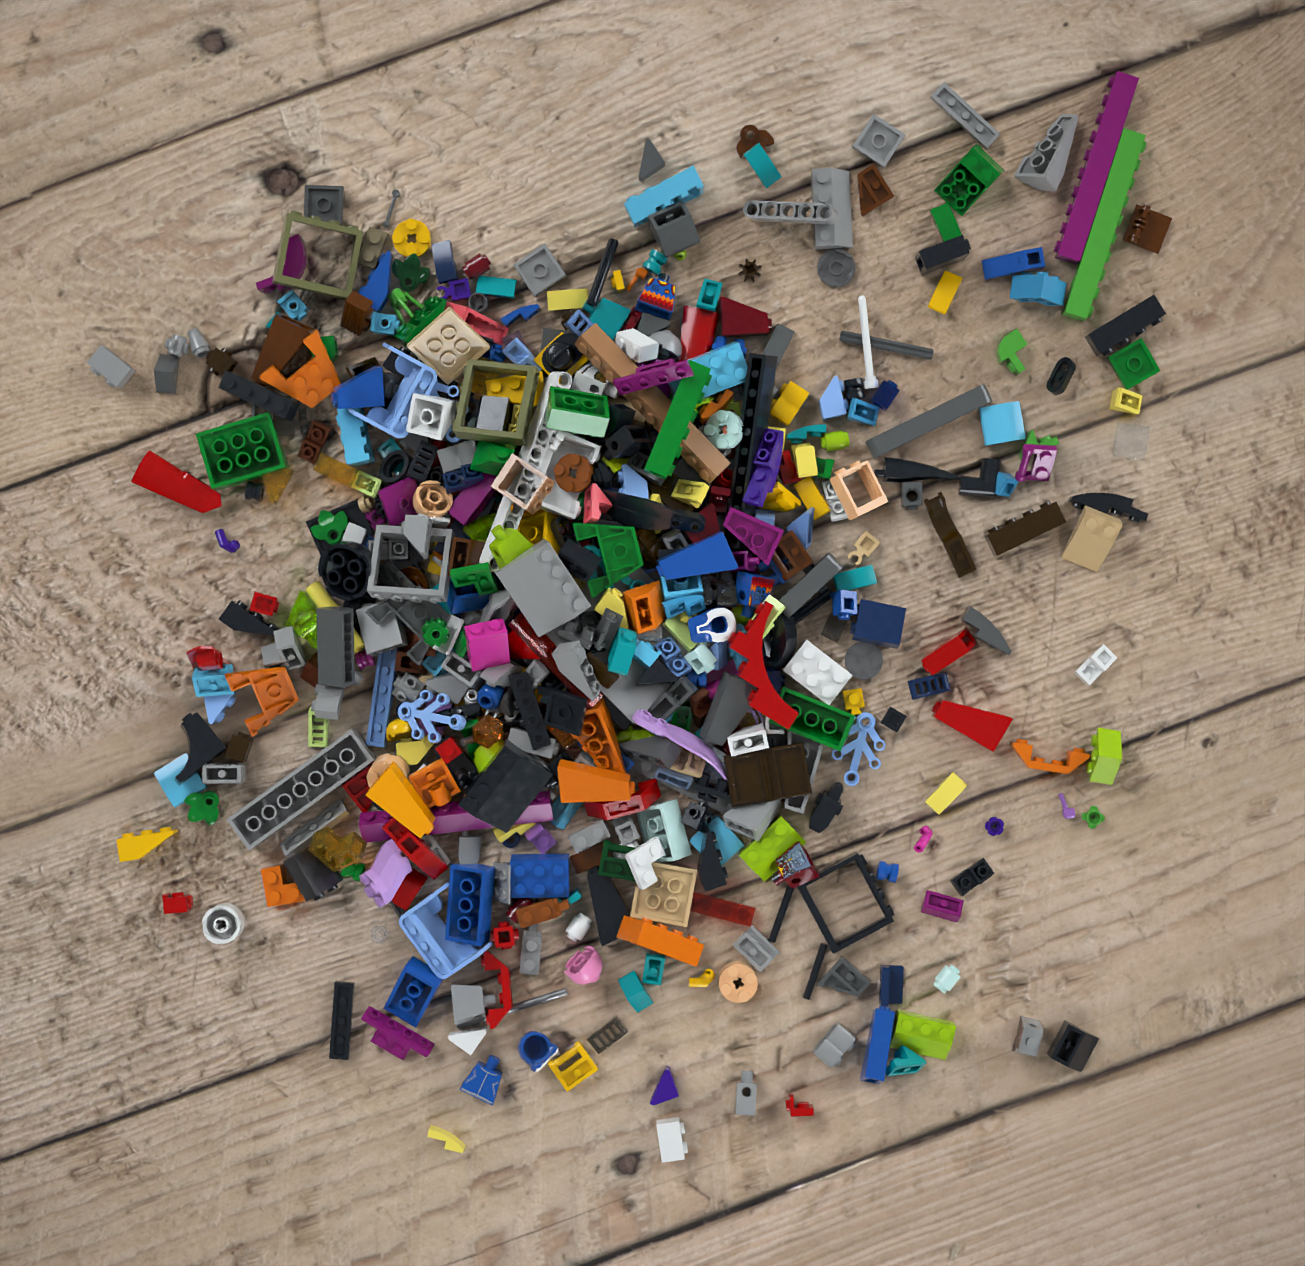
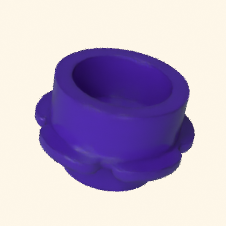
(999, 826)

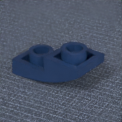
(444, 261)
(461, 479)

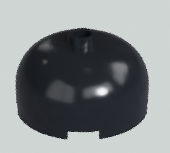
(352, 569)

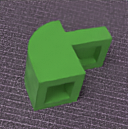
(1006, 351)

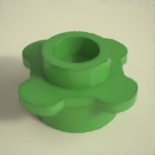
(1093, 822)

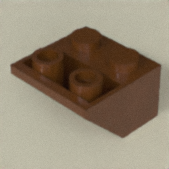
(465, 553)

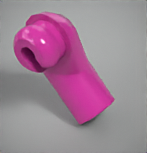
(924, 839)

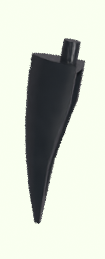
(903, 470)

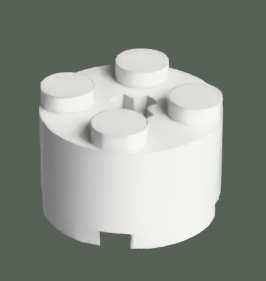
(213, 920)

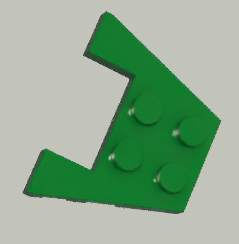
(618, 550)

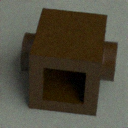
(220, 361)

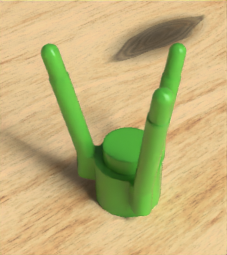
(399, 299)

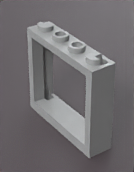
(414, 594)

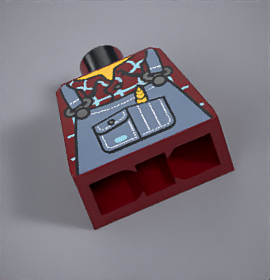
(795, 867)

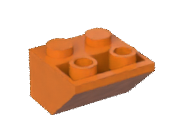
(644, 607)

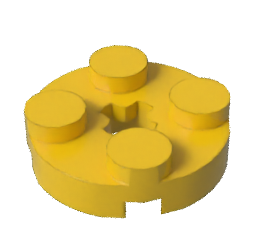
(407, 228)

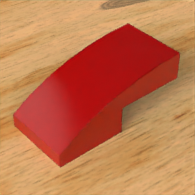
(409, 889)

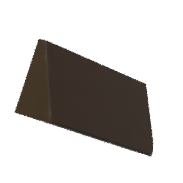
(601, 671)

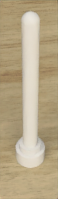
(870, 379)

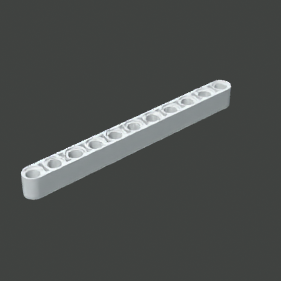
(526, 481)

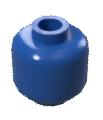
(490, 697)

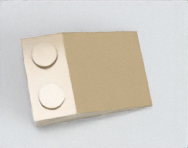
(1092, 538)

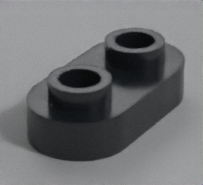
(1061, 376)

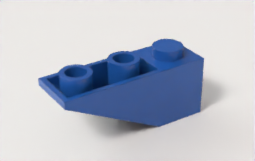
(1013, 263)
(379, 283)

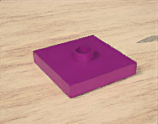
(398, 500)

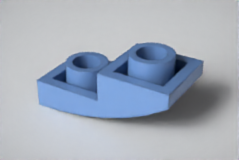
(672, 657)

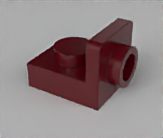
(719, 497)

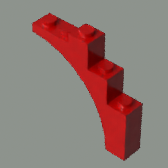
(749, 645)

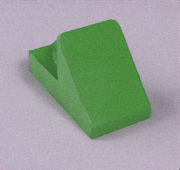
(1031, 439)

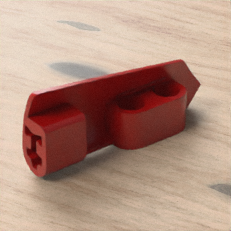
(697, 331)
(173, 483)
(206, 658)

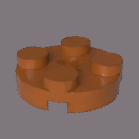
(583, 476)

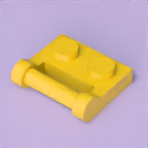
(576, 1071)

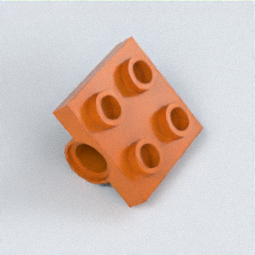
(434, 783)

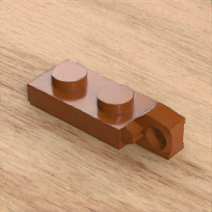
(541, 911)

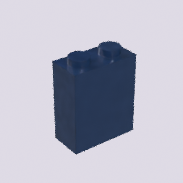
(878, 624)

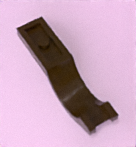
(949, 535)

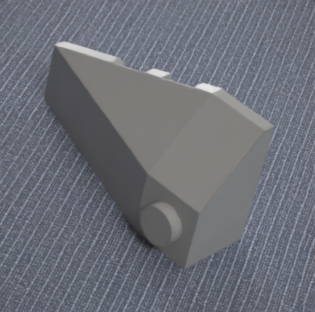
(1048, 161)

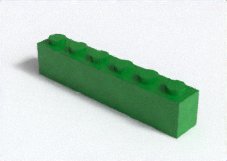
(676, 422)

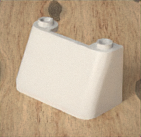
(561, 444)

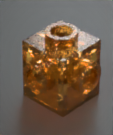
(488, 731)

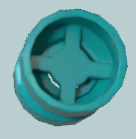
(654, 262)

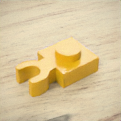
(853, 700)

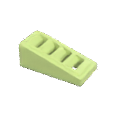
(317, 743)

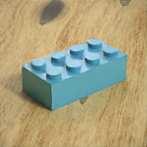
(726, 366)

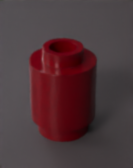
(476, 266)
(520, 902)

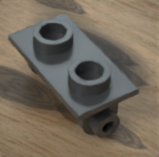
(607, 629)

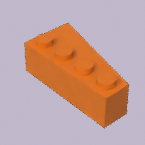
(660, 939)

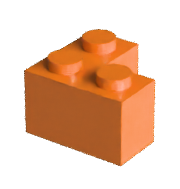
(277, 888)

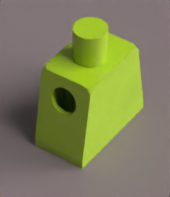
(507, 545)

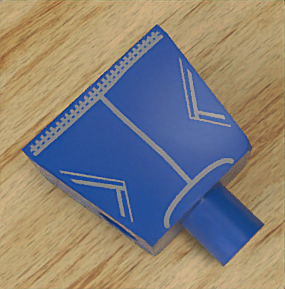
(483, 1080)

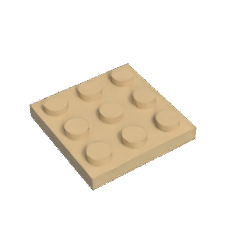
(448, 345)
(668, 898)

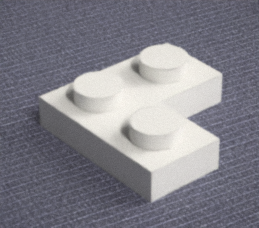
(641, 859)

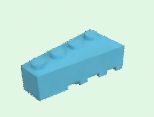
(673, 190)

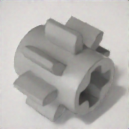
(177, 346)

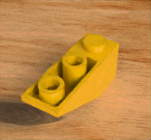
(138, 846)

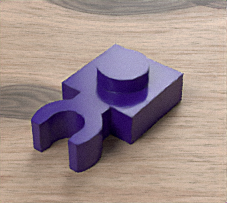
(458, 290)

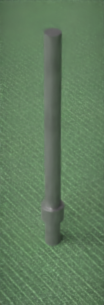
(522, 1005)

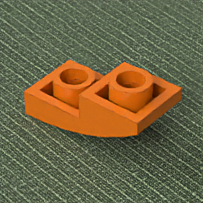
(722, 402)

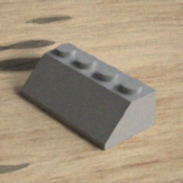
(832, 188)

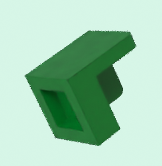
(824, 468)

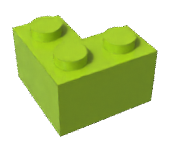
(1105, 756)

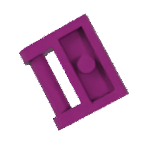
(1041, 465)

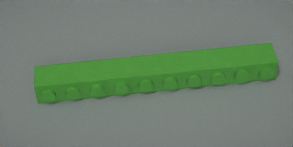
(1102, 232)

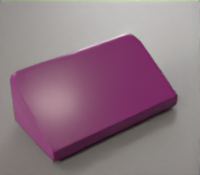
(942, 906)

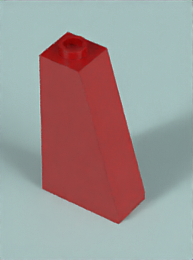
(976, 724)

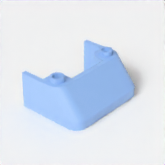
(417, 379)
(427, 934)

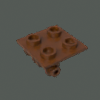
(1147, 228)

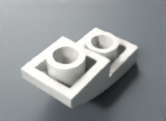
(838, 512)

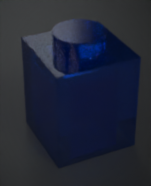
(885, 394)

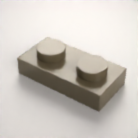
(372, 247)

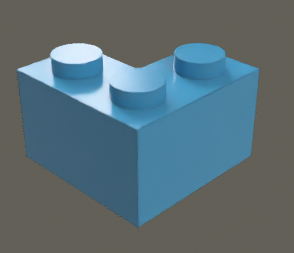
(1038, 288)

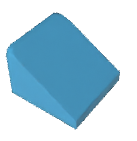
(1005, 484)

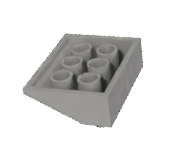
(543, 588)

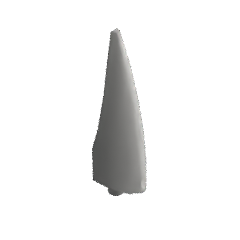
(468, 848)

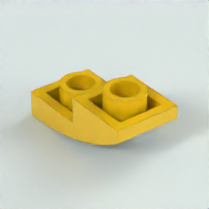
(945, 292)
(812, 497)

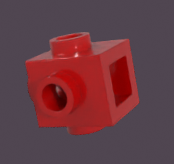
(500, 940)

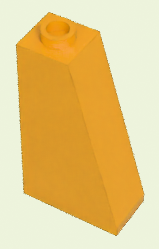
(400, 799)

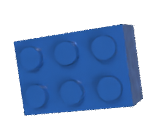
(539, 875)

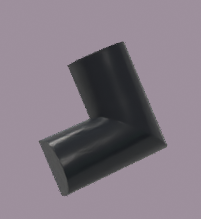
(985, 484)

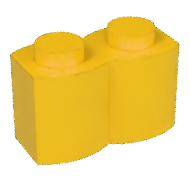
(788, 403)

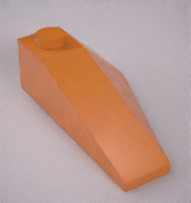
(600, 738)

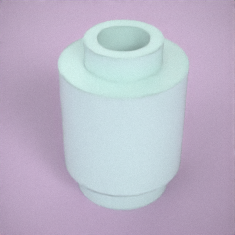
(947, 978)

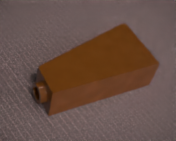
(281, 345)

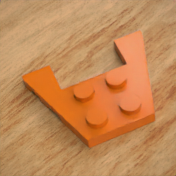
(310, 382)
(272, 690)

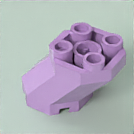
(385, 873)

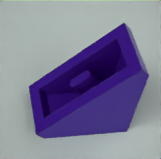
(665, 1089)

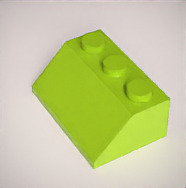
(774, 842)
(922, 1034)

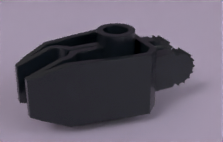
(827, 806)

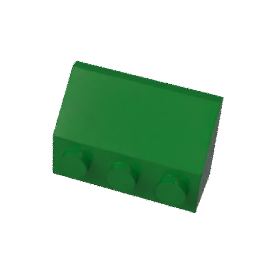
(577, 412)

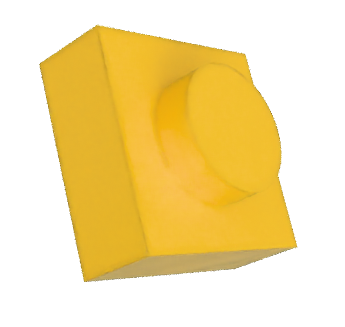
(617, 281)

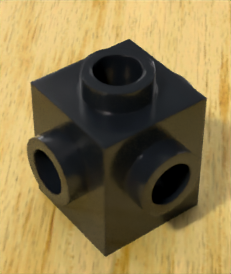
(697, 816)

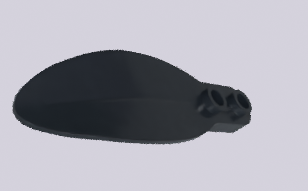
(651, 514)

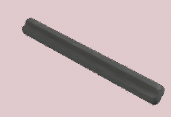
(888, 345)

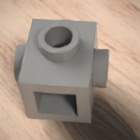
(407, 688)

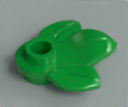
(329, 524)
(201, 809)

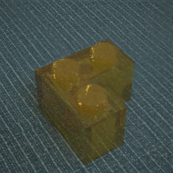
(337, 851)

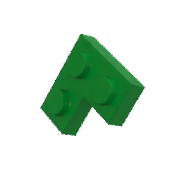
(477, 574)

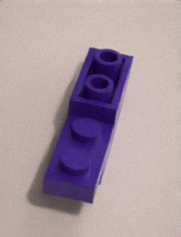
(766, 467)

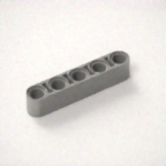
(798, 215)

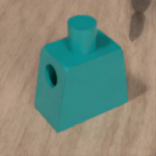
(607, 316)

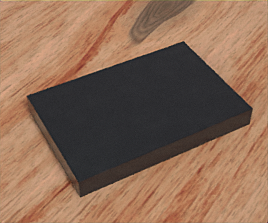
(353, 515)

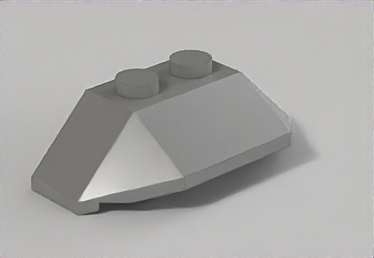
(500, 606)

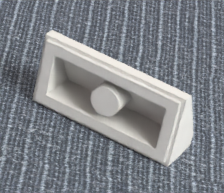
(455, 625)

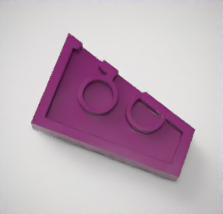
(754, 533)

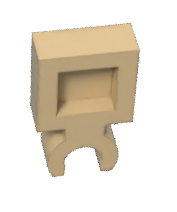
(865, 545)

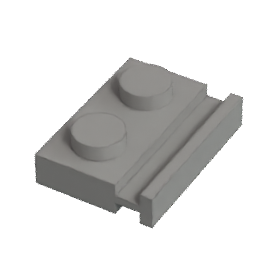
(756, 948)

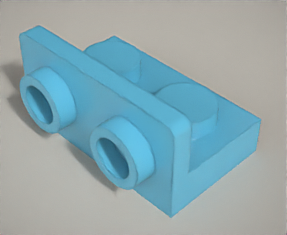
(211, 681)

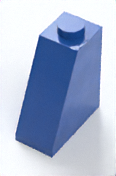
(360, 391)

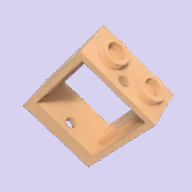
(870, 482)

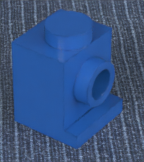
(844, 604)

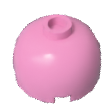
(584, 967)

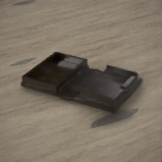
(767, 775)

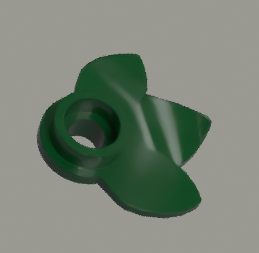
(410, 269)

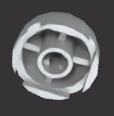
(669, 345)

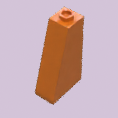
(592, 784)

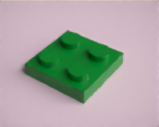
(1133, 364)

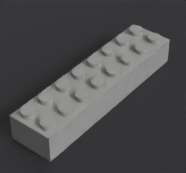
(301, 789)

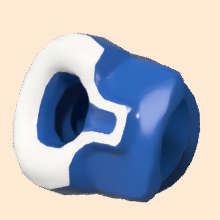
(712, 625)
(536, 1050)

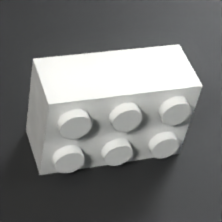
(817, 672)

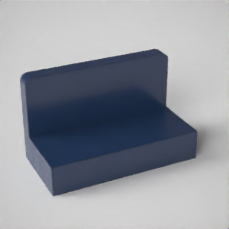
(891, 984)

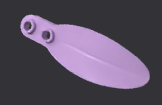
(679, 736)

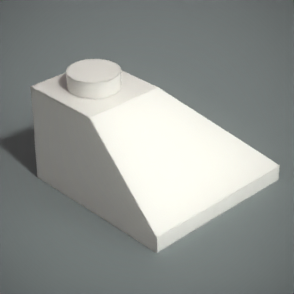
(430, 415)

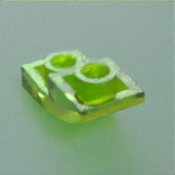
(481, 527)

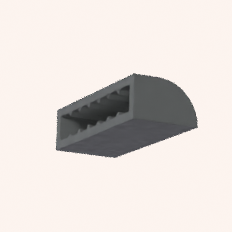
(335, 646)

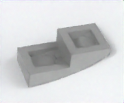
(625, 829)

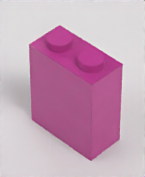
(487, 644)

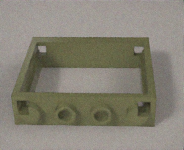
(309, 286)
(512, 438)

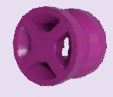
(364, 660)

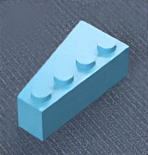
(355, 438)

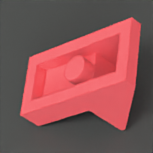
(594, 504)

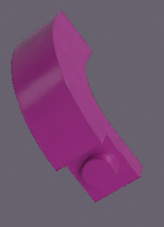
(294, 265)

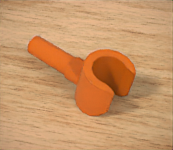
(640, 273)

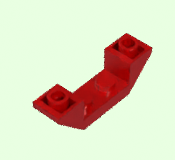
(639, 801)
(496, 1015)

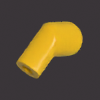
(704, 980)

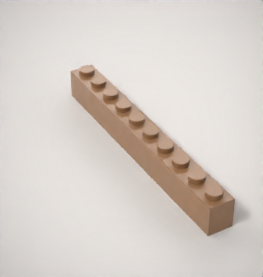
(650, 401)

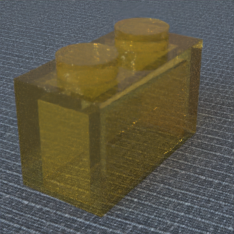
(335, 470)

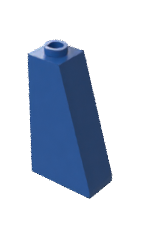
(699, 558)
(878, 1046)

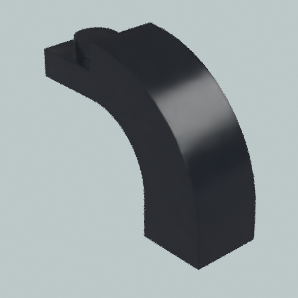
(619, 416)
(783, 641)

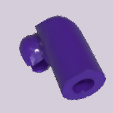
(230, 546)

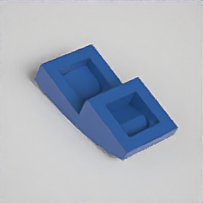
(526, 312)

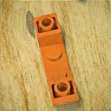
(1073, 759)

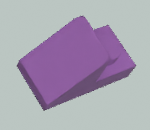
(540, 837)

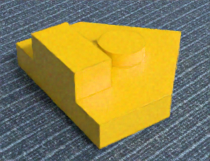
(781, 499)

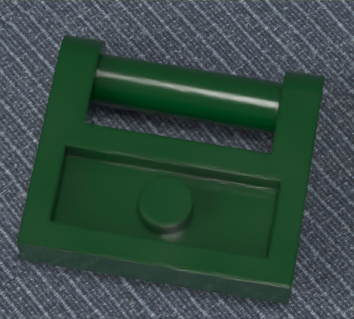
(614, 866)

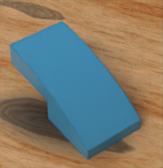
(690, 604)

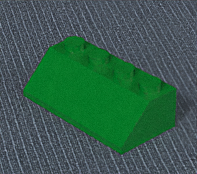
(817, 720)

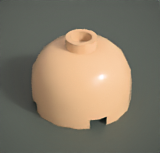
(432, 499)

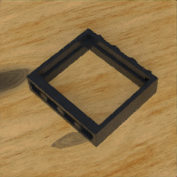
(877, 893)

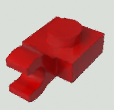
(788, 471)

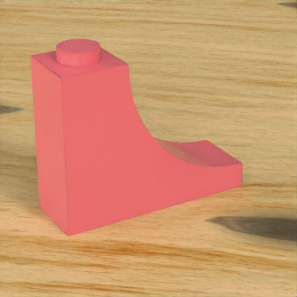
(481, 324)

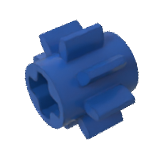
(495, 354)

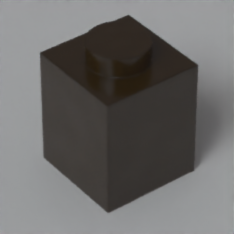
(239, 747)

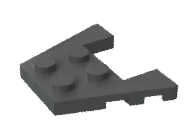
(414, 616)

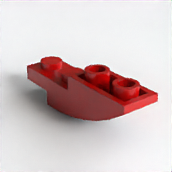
(415, 848)

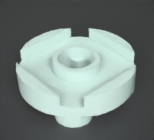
(734, 429)

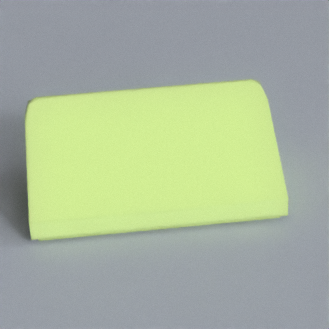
(679, 631)

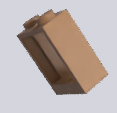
(508, 475)

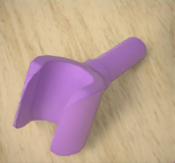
(1068, 813)

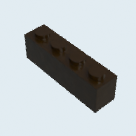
(1024, 529)

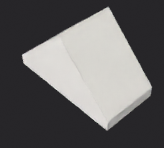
(468, 1038)

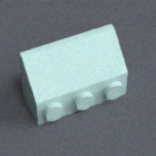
(664, 822)

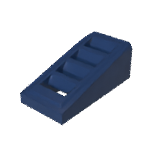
(945, 682)

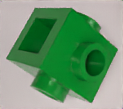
(435, 625)

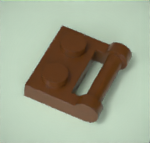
(795, 553)

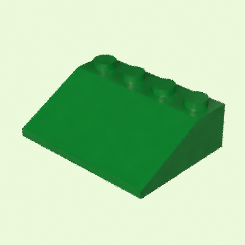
(241, 451)

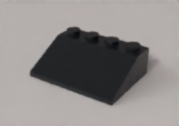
(505, 787)

